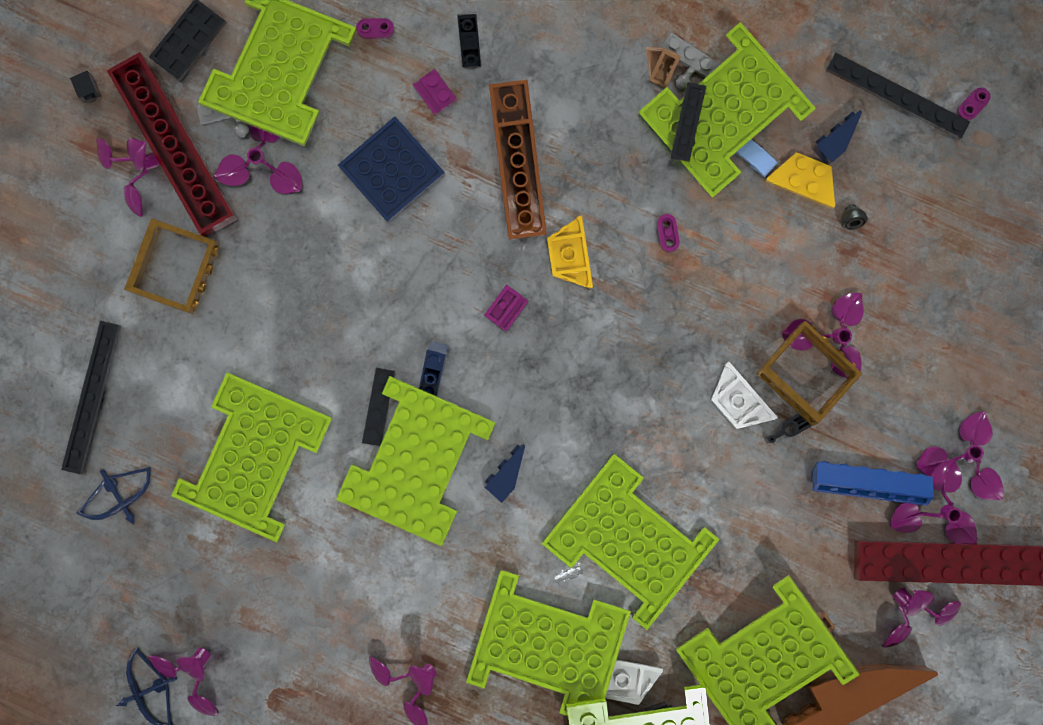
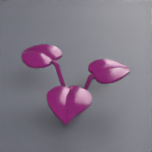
(141, 161)
(233, 169)
(847, 309)
(978, 431)
(960, 526)
(913, 605)
(195, 668)
(422, 677)

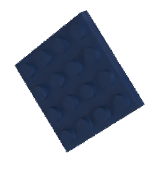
(391, 169)

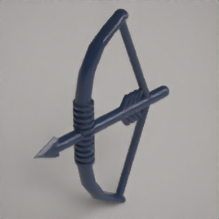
(111, 487)
(157, 686)

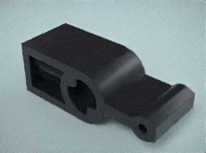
(796, 428)

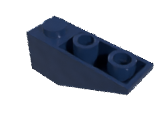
(836, 143)
(433, 367)
(505, 480)

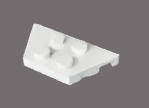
(739, 400)
(631, 681)

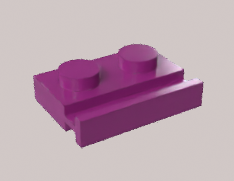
(434, 92)
(506, 308)

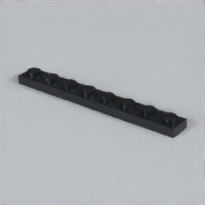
(897, 96)
(91, 397)

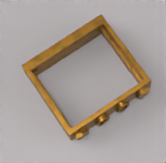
(144, 256)
(789, 395)

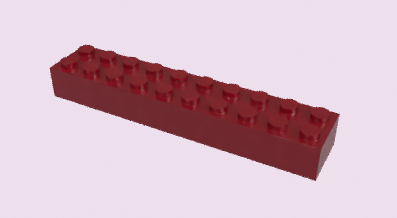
(172, 145)
(948, 563)

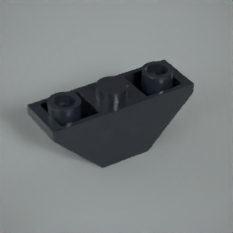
(469, 39)

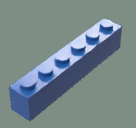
(872, 483)

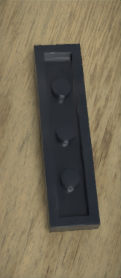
(688, 122)
(377, 408)

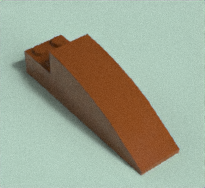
(517, 159)
(870, 690)

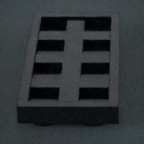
(187, 39)

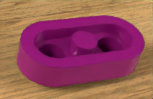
(374, 30)
(974, 103)
(669, 233)

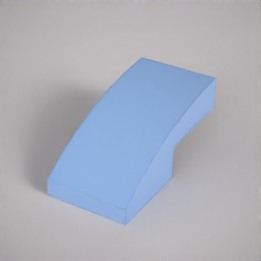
(757, 158)

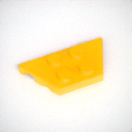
(805, 178)
(570, 254)

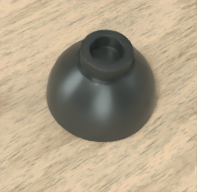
(853, 217)

